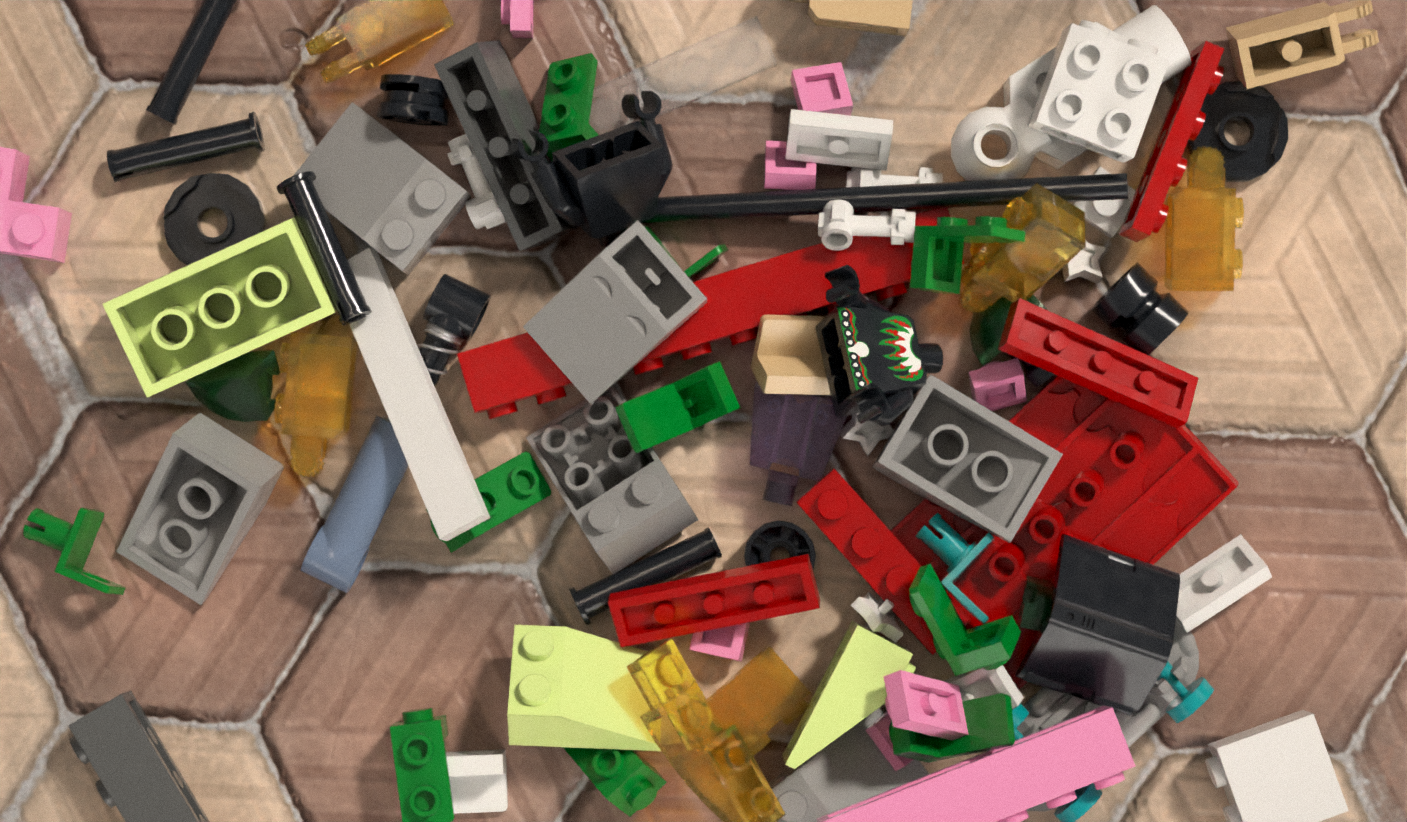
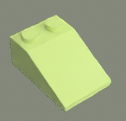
(574, 691)
(847, 691)

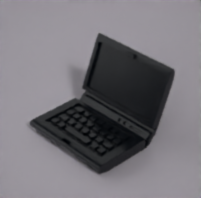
(1105, 628)

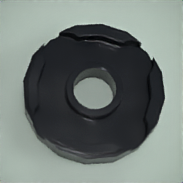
(1266, 124)
(202, 194)

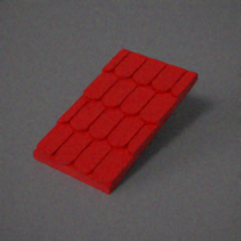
(1117, 486)

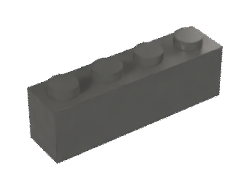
(492, 114)
(133, 764)

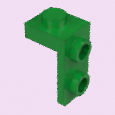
(568, 102)
(940, 248)
(677, 407)
(505, 493)
(964, 649)
(988, 726)
(422, 767)
(620, 776)

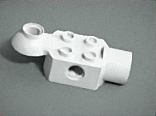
(1020, 98)

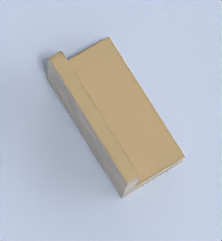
(789, 356)

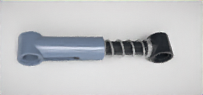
(380, 464)

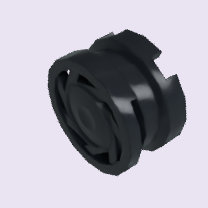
(413, 100)

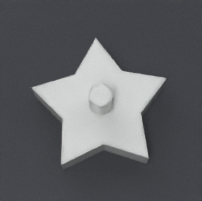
(1085, 264)
(866, 434)
(878, 616)

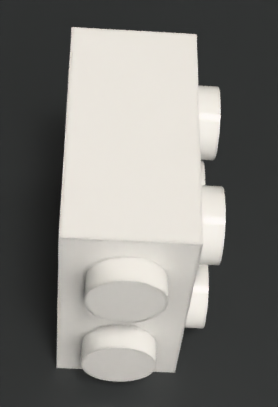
(1099, 91)
(1277, 773)

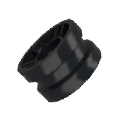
(774, 535)

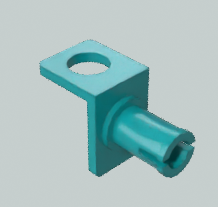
(957, 555)

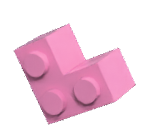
(27, 227)

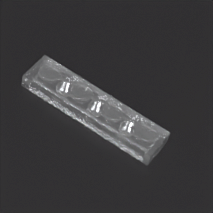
(686, 74)

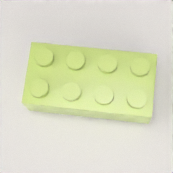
(220, 307)

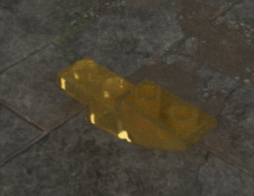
(703, 753)

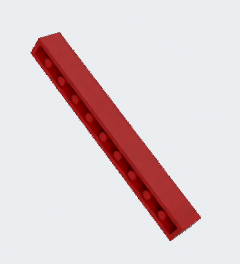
(736, 300)

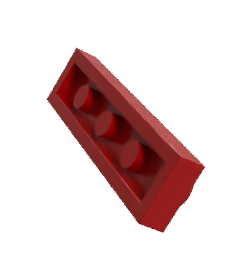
(1166, 162)
(1098, 363)
(868, 548)
(714, 600)

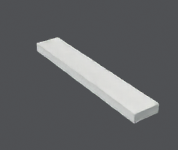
(414, 404)

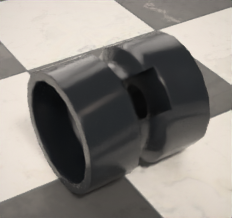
(1140, 310)

